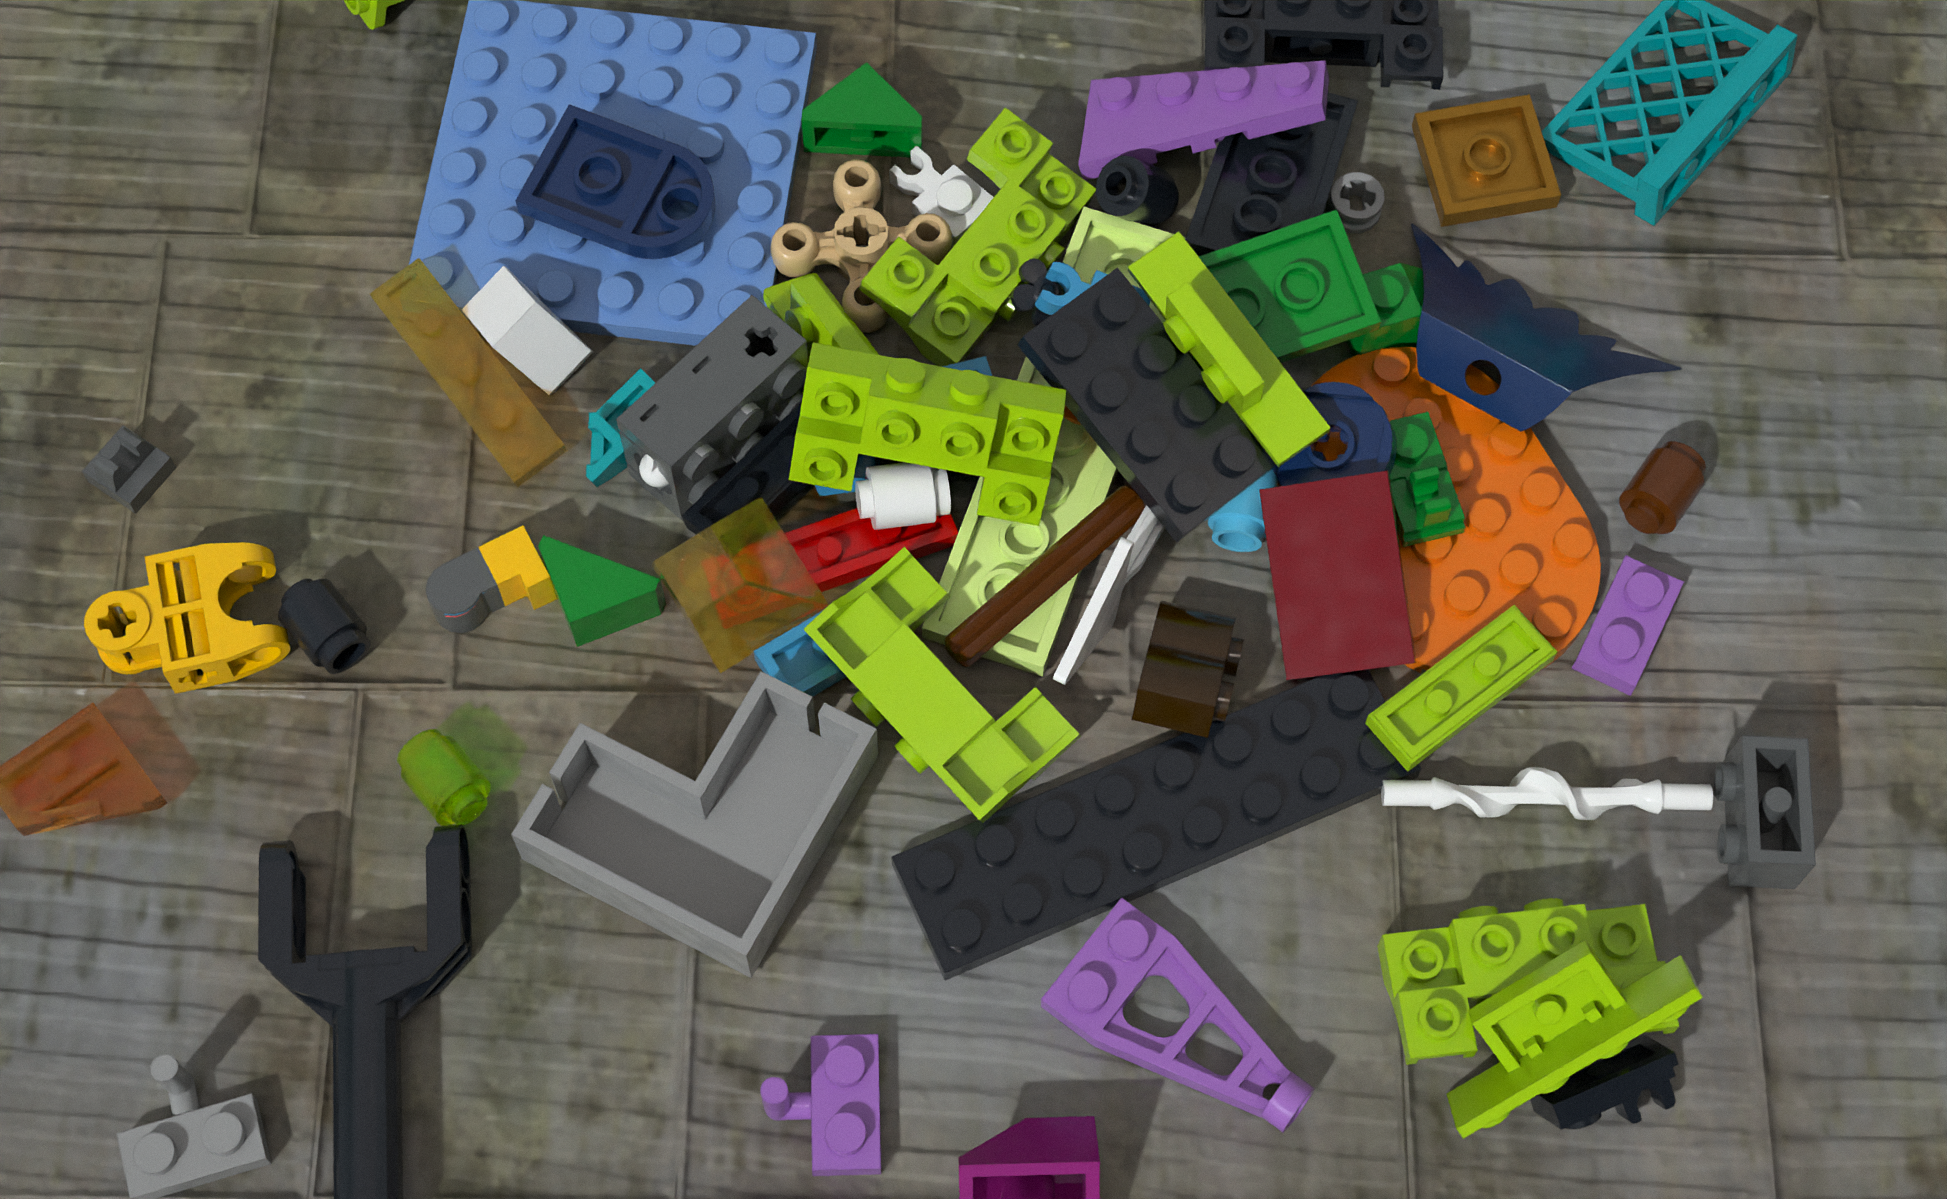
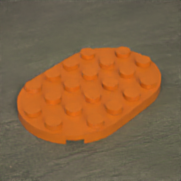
(1523, 524)

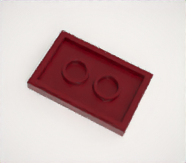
(1337, 575)

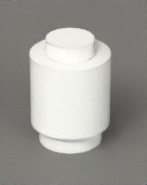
(902, 495)

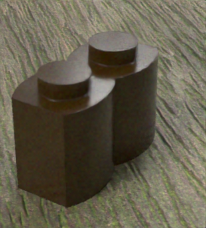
(1185, 669)

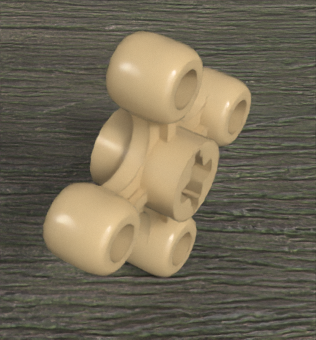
(857, 193)

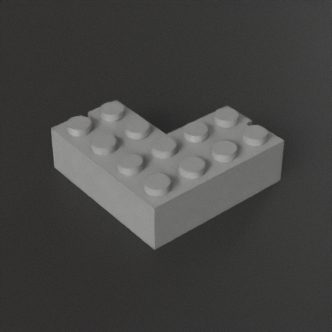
(711, 854)

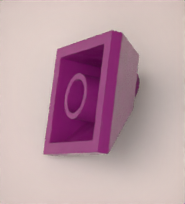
(1035, 1161)

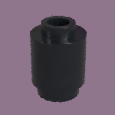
(1137, 191)
(324, 625)

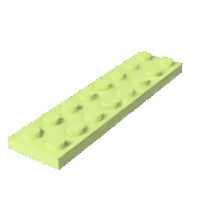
(996, 550)

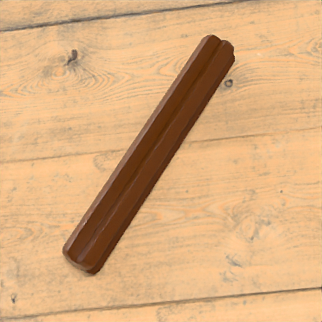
(1044, 576)

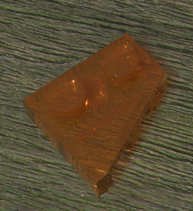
(75, 778)

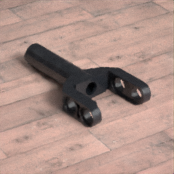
(366, 1001)

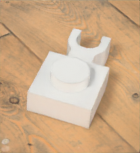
(948, 195)

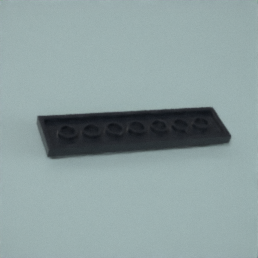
(1147, 821)

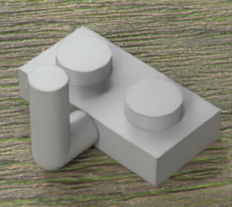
(195, 1142)

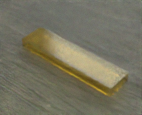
(468, 372)

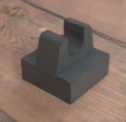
(129, 469)

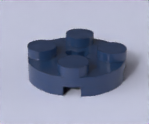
(1361, 426)

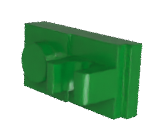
(1422, 485)

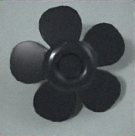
(1025, 295)

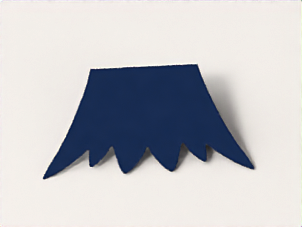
(1533, 348)

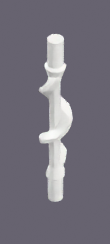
(1547, 787)

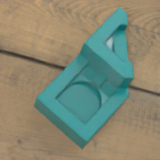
(606, 444)

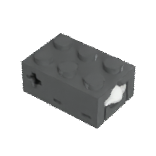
(714, 405)

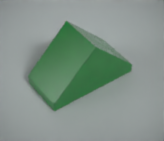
(862, 119)
(597, 592)

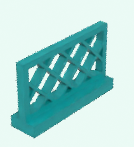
(1703, 133)

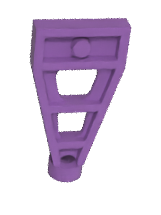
(1112, 969)

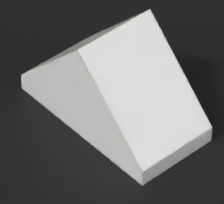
(526, 331)

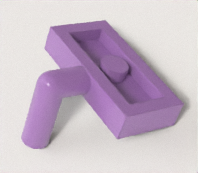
(840, 1104)

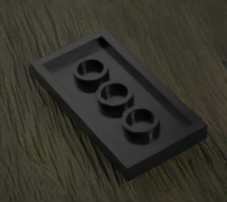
(1270, 180)
(1146, 404)

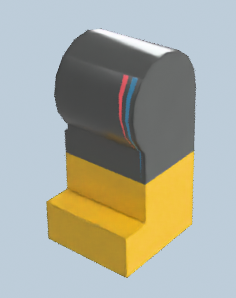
(488, 580)

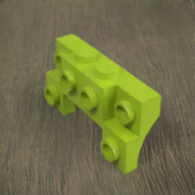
(959, 300)
(928, 419)
(907, 685)
(1450, 969)

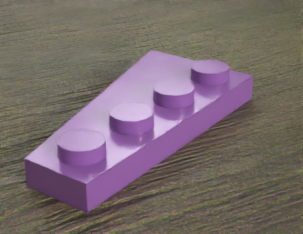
(1197, 109)

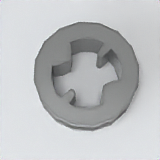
(1372, 200)

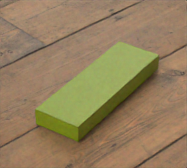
(1460, 687)

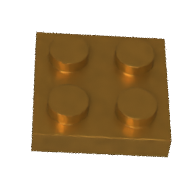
(1485, 160)

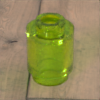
(443, 778)

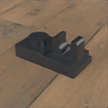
(1612, 1084)

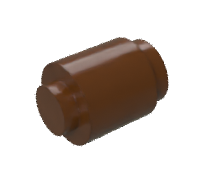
(1663, 488)

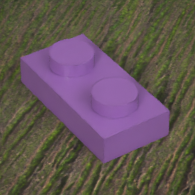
(1627, 625)

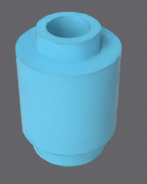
(1241, 522)

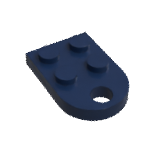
(616, 186)

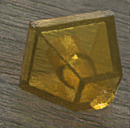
(739, 584)

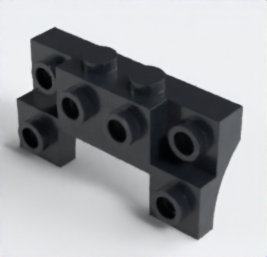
(1329, 30)

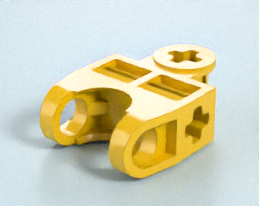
(186, 619)

